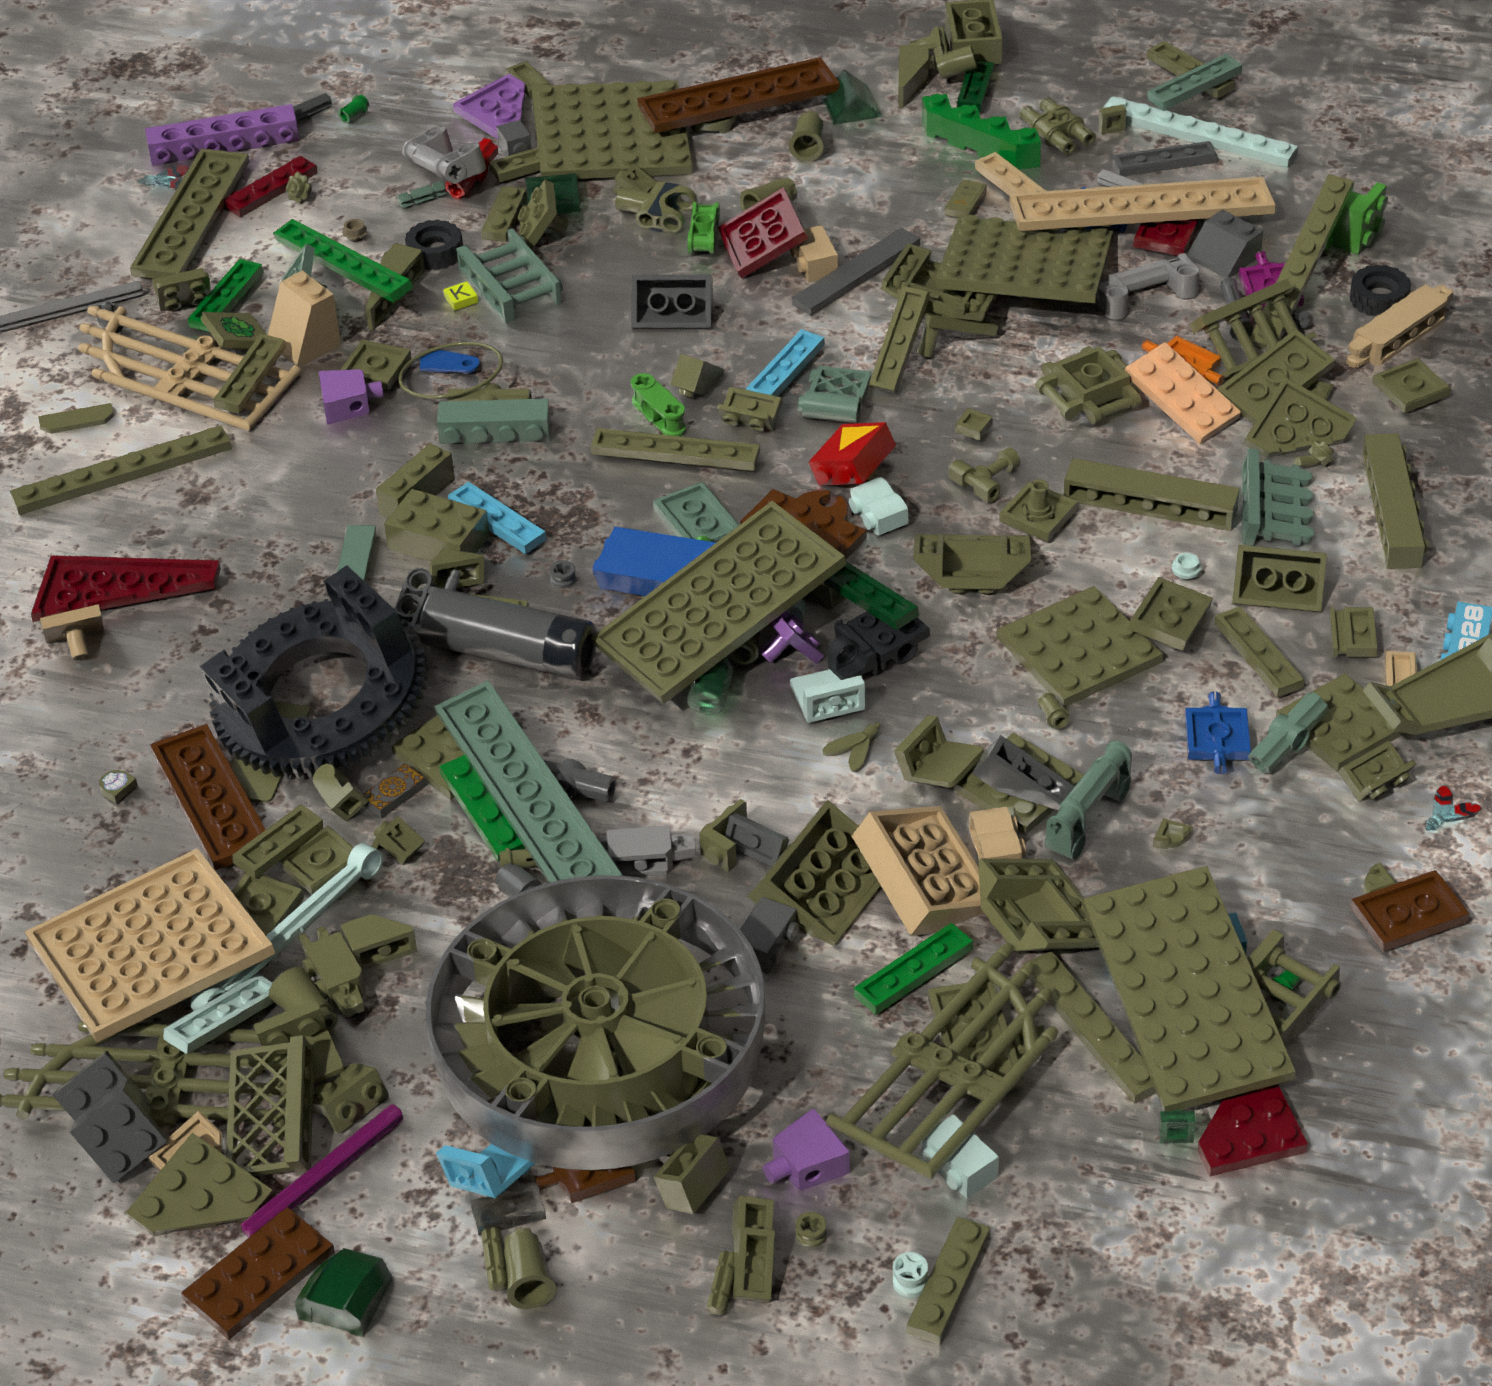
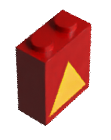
(852, 453)

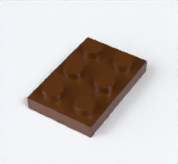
(1409, 910)

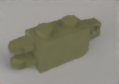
(334, 970)

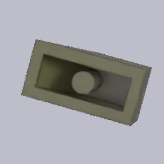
(695, 376)
(378, 940)

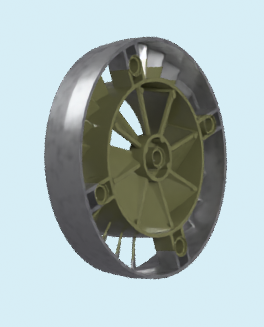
(621, 977)

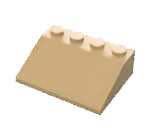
(921, 867)

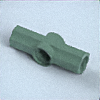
(1288, 733)

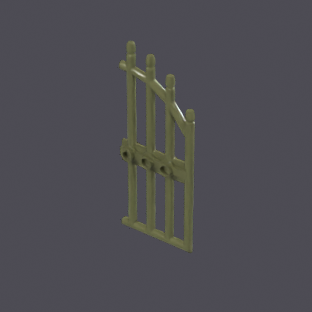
(948, 1066)
(162, 1085)

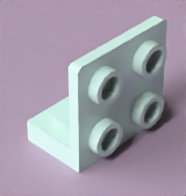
(826, 696)

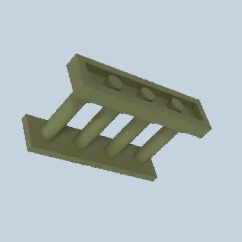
(1232, 313)
(1271, 954)

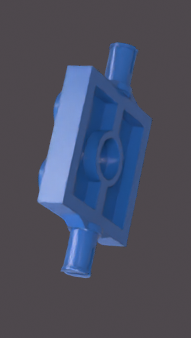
(1217, 733)

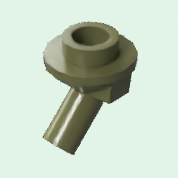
(1319, 453)

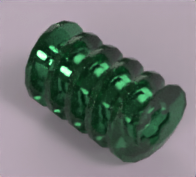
(711, 689)

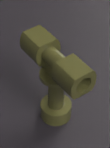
(981, 476)

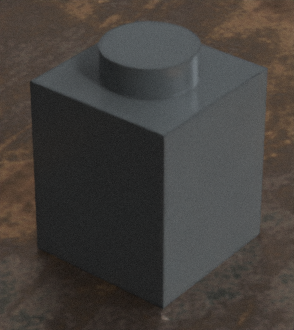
(513, 138)

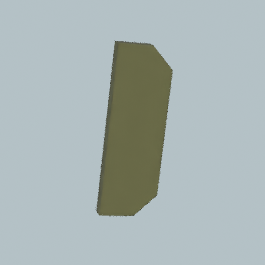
(76, 418)

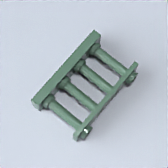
(495, 291)

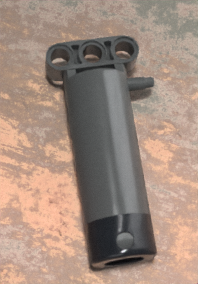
(495, 627)

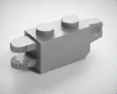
(647, 850)

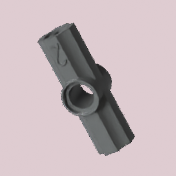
(582, 782)

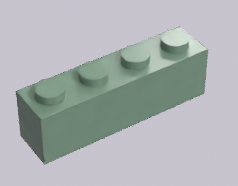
(493, 421)

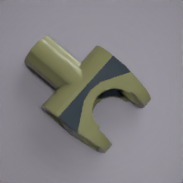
(655, 207)

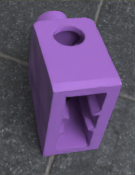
(347, 394)
(807, 1153)

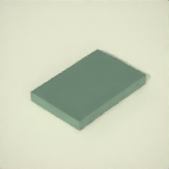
(695, 513)

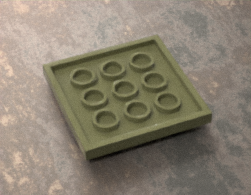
(1078, 646)

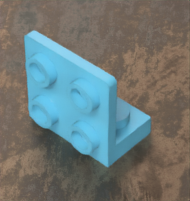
(482, 1173)

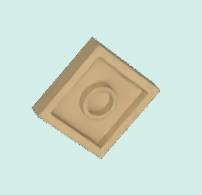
(73, 627)

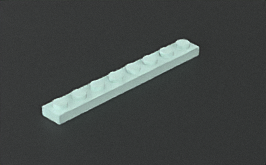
(1198, 131)

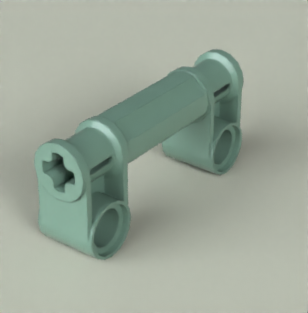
(1106, 777)

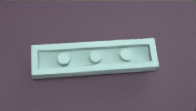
(219, 1014)

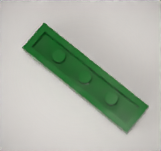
(227, 291)
(479, 806)
(913, 968)

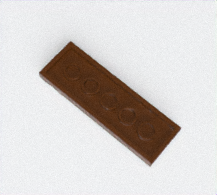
(208, 793)

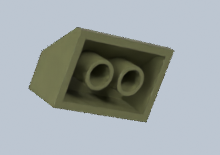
(1279, 578)

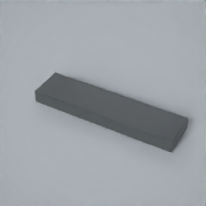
(1164, 158)

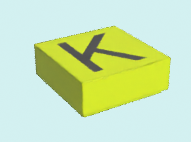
(460, 295)

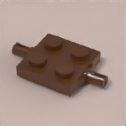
(586, 1183)

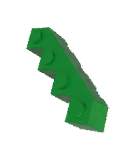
(967, 130)

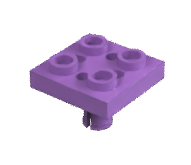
(791, 632)

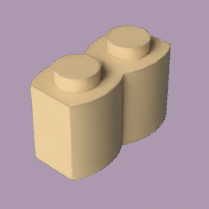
(996, 834)

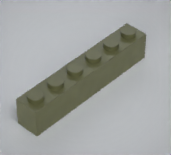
(1152, 494)
(1394, 501)

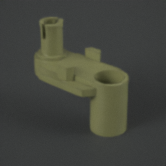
(948, 62)

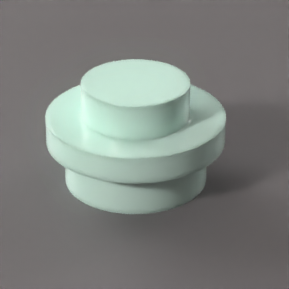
(1186, 566)

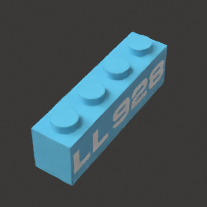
(1467, 626)

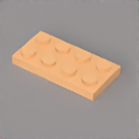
(1182, 393)

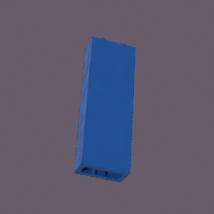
(643, 560)

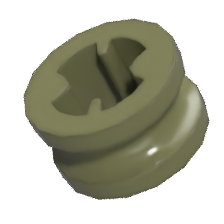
(814, 1221)

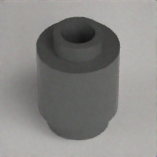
(514, 879)

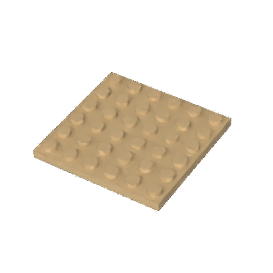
(148, 944)

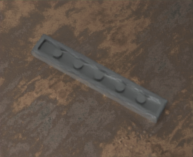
(853, 272)

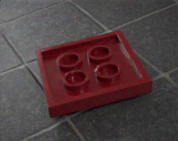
(762, 233)

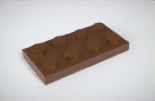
(257, 1273)

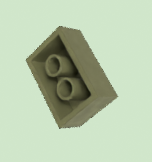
(974, 25)
(429, 523)

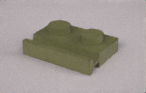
(1353, 632)

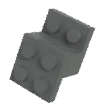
(110, 1116)

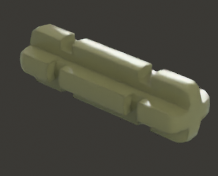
(494, 1259)
(721, 1284)

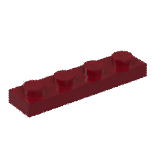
(267, 187)

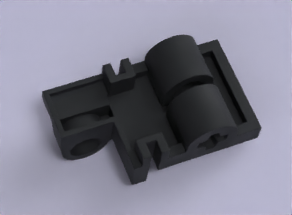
(870, 643)

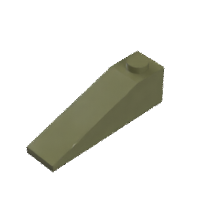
(404, 261)

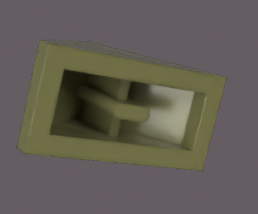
(468, 564)

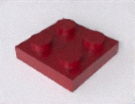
(1166, 237)

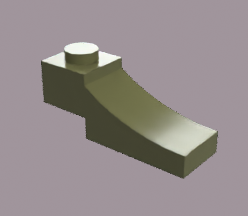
(753, 1248)

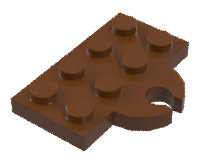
(827, 522)

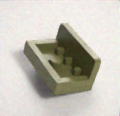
(750, 409)
(1375, 771)
(349, 1096)

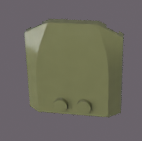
(917, 271)

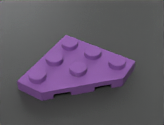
(493, 104)

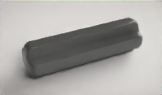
(312, 106)

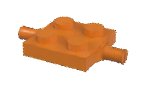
(1198, 357)

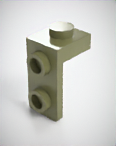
(713, 842)

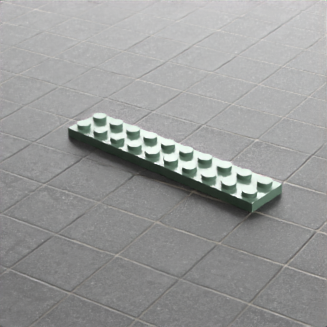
(523, 786)

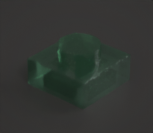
(1176, 1126)

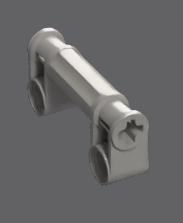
(435, 153)
(1177, 273)

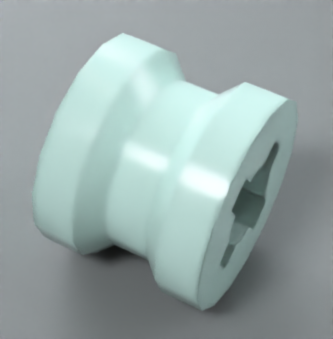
(916, 1268)

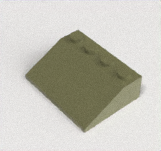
(821, 876)

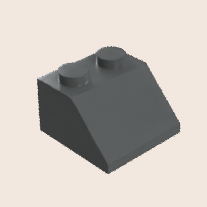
(1226, 244)

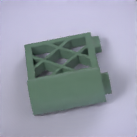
(835, 404)

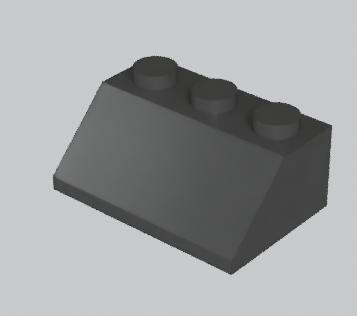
(672, 301)

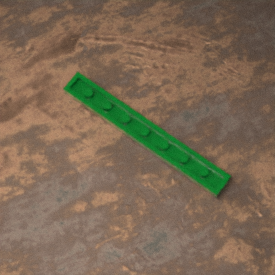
(344, 261)

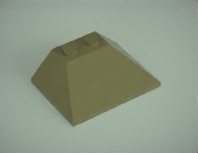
(972, 560)
(1034, 905)

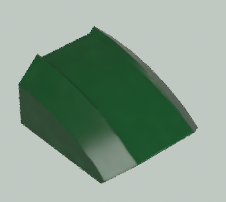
(345, 1291)

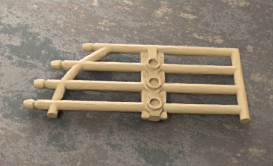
(182, 374)

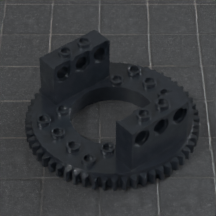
(351, 623)

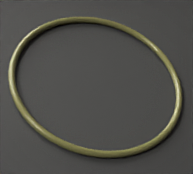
(456, 393)

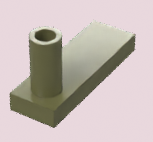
(935, 321)

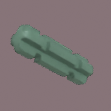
(422, 194)

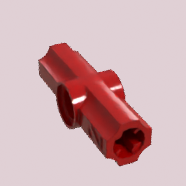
(489, 152)

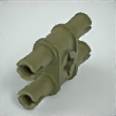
(1057, 125)

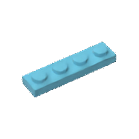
(787, 363)
(501, 519)

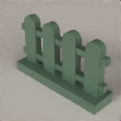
(1253, 507)

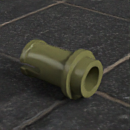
(1056, 716)
(516, 857)

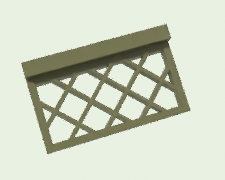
(297, 1102)

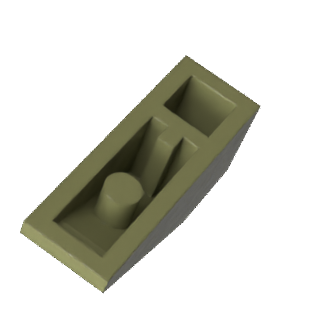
(913, 71)

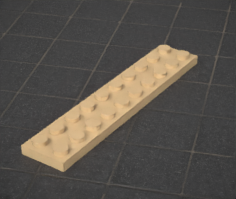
(1140, 203)

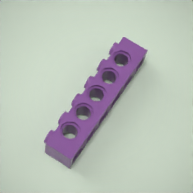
(222, 133)

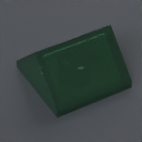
(851, 101)

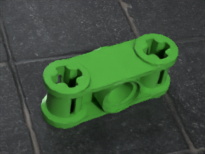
(703, 227)
(658, 405)

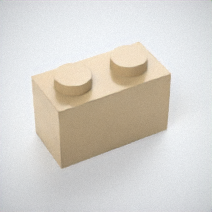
(815, 255)

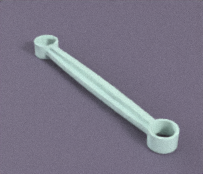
(362, 862)

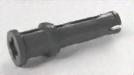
(1231, 294)

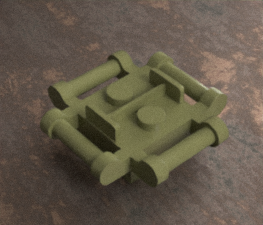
(1089, 381)

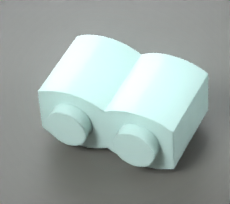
(878, 506)

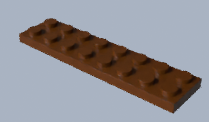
(738, 95)

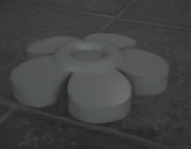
(1301, 320)

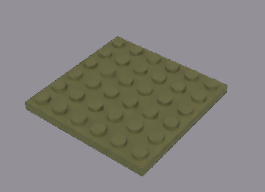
(602, 131)
(1036, 264)

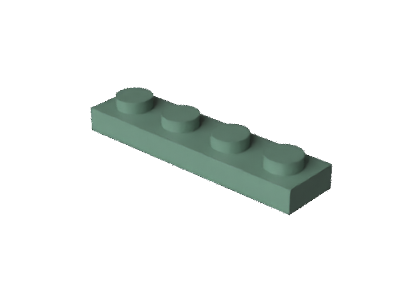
(1194, 82)

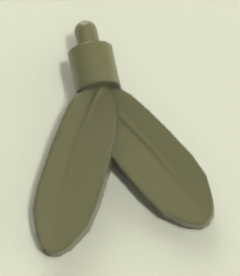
(857, 742)

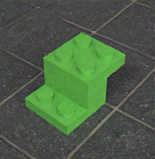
(1359, 220)

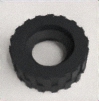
(436, 231)
(1378, 277)

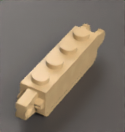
(1399, 326)

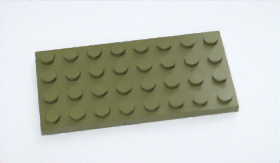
(718, 601)
(1188, 990)

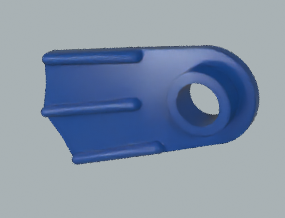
(448, 362)

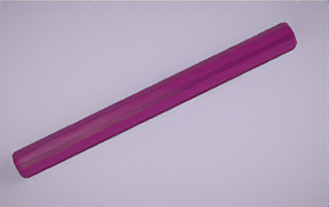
(325, 1168)

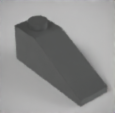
(1020, 775)

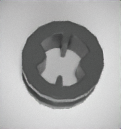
(562, 567)

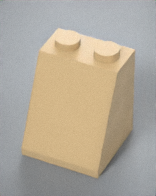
(305, 319)

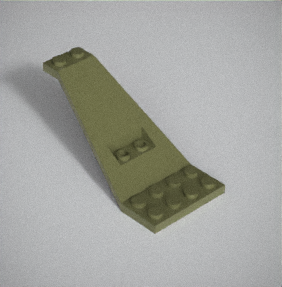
(1440, 695)

